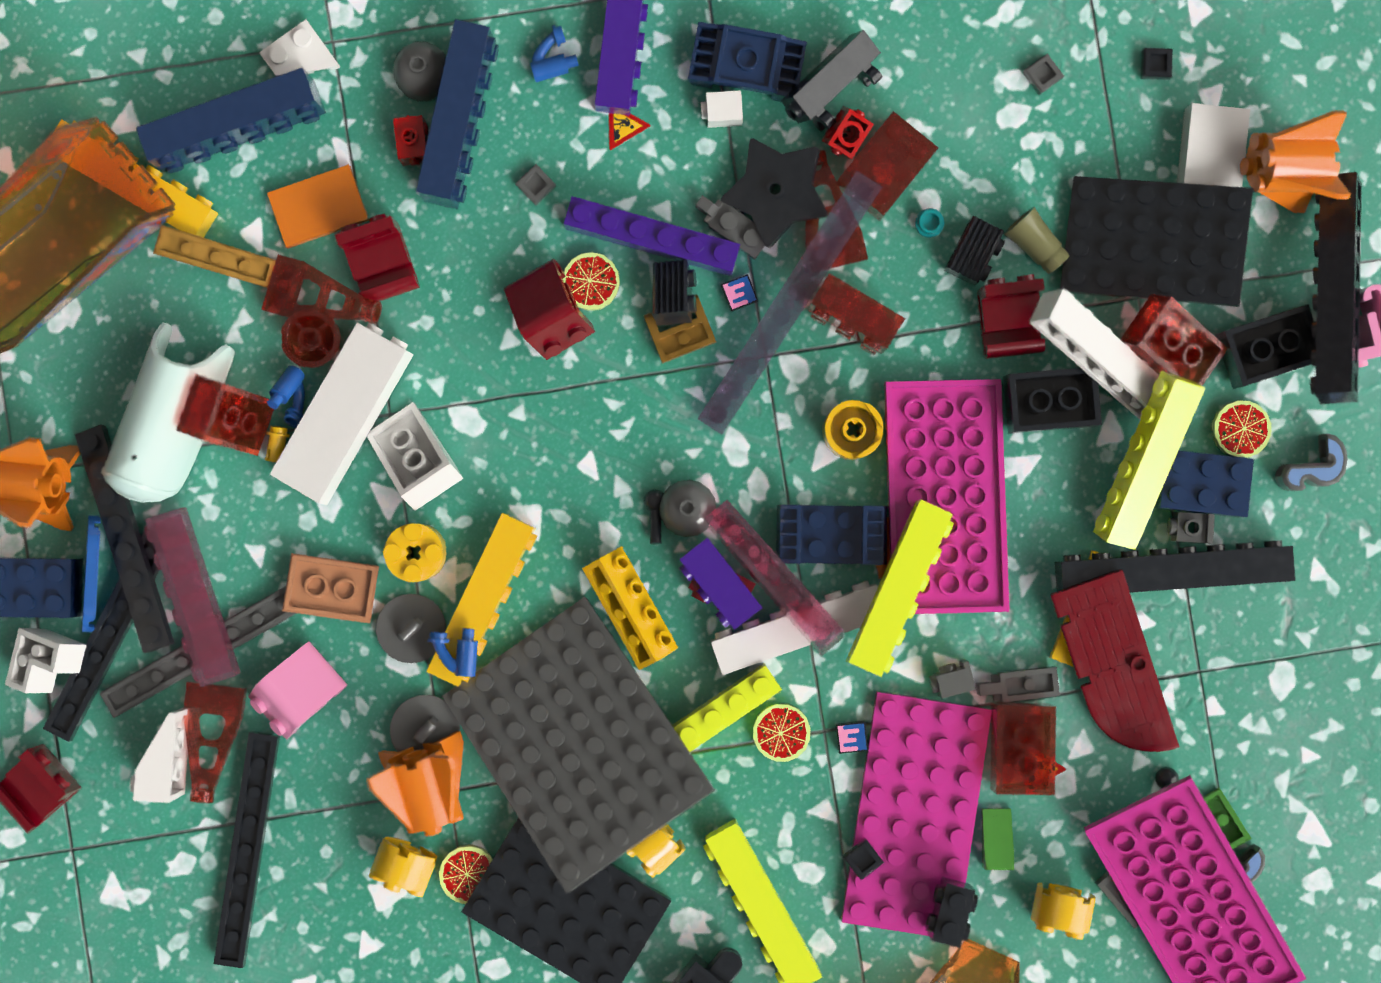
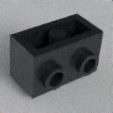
(951, 912)

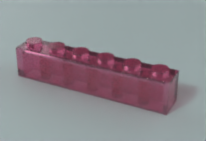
(774, 578)
(192, 597)

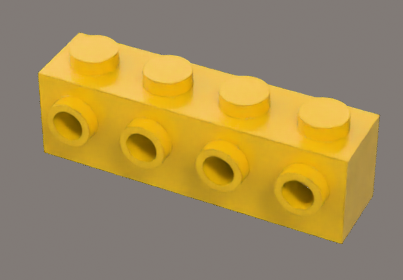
(630, 608)

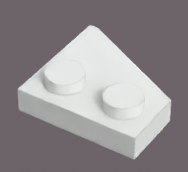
(298, 49)

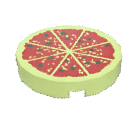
(592, 280)
(1241, 429)
(781, 732)
(462, 871)

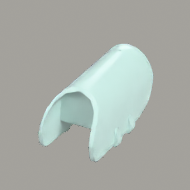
(152, 421)

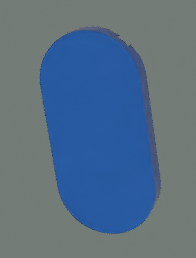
(91, 574)

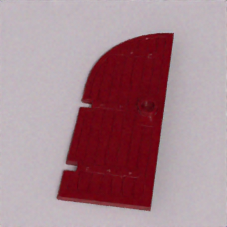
(1113, 653)

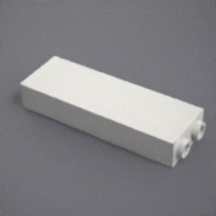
(1213, 145)
(342, 413)

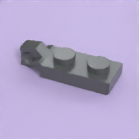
(732, 225)
(1021, 684)

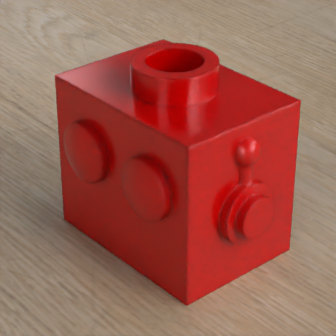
(405, 128)
(858, 130)

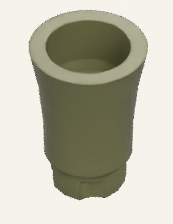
(1037, 241)

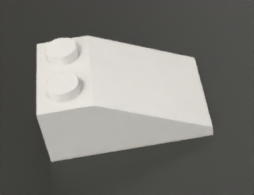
(413, 456)
(164, 765)

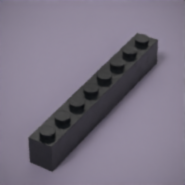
(1337, 295)
(1184, 568)

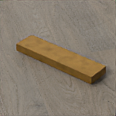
(214, 256)

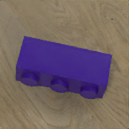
(719, 584)

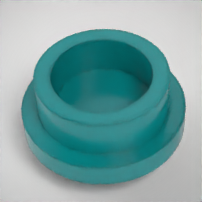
(929, 223)

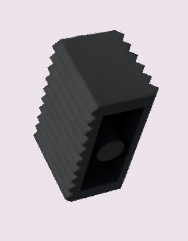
(974, 251)
(673, 292)

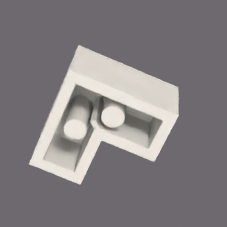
(39, 657)

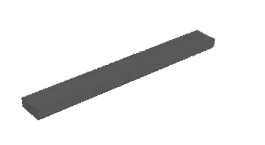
(177, 664)

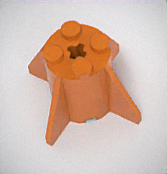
(1297, 162)
(36, 483)
(422, 784)

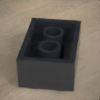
(1268, 346)
(1051, 400)

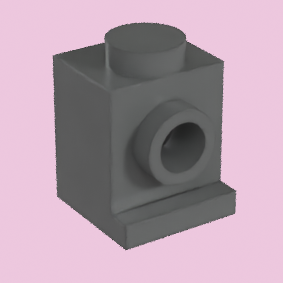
(1203, 527)
(952, 680)

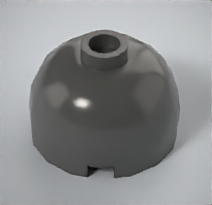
(419, 70)
(686, 507)

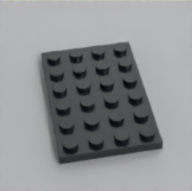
(1157, 240)
(583, 933)

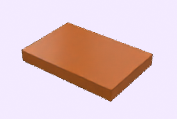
(317, 206)

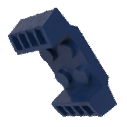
(746, 59)
(832, 534)

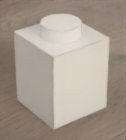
(722, 109)

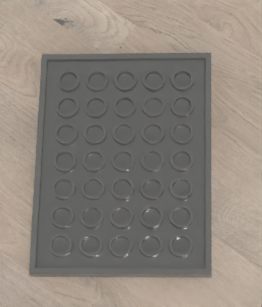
(578, 744)

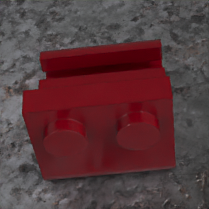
(378, 258)
(547, 310)
(1006, 315)
(36, 788)

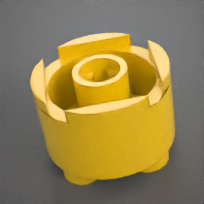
(869, 431)
(398, 552)
(658, 851)
(403, 866)
(1063, 910)

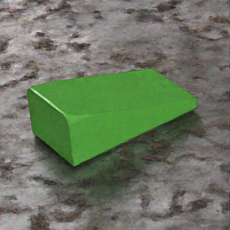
(1227, 818)
(997, 839)

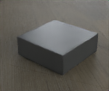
(1043, 74)
(535, 185)

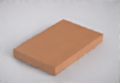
(330, 588)

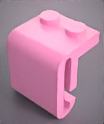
(1370, 324)
(296, 690)

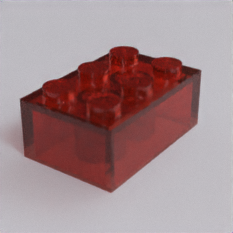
(890, 160)
(855, 315)
(1173, 340)
(225, 415)
(1023, 748)

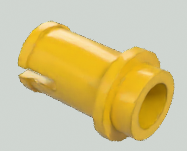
(276, 442)

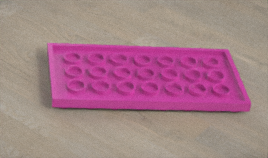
(950, 453)
(916, 807)
(1191, 891)

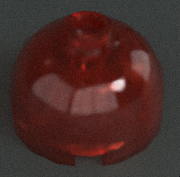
(310, 340)

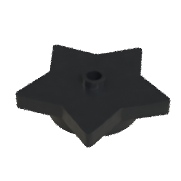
(795, 201)

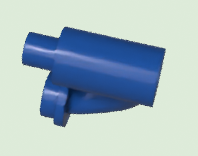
(553, 66)
(289, 384)
(466, 653)

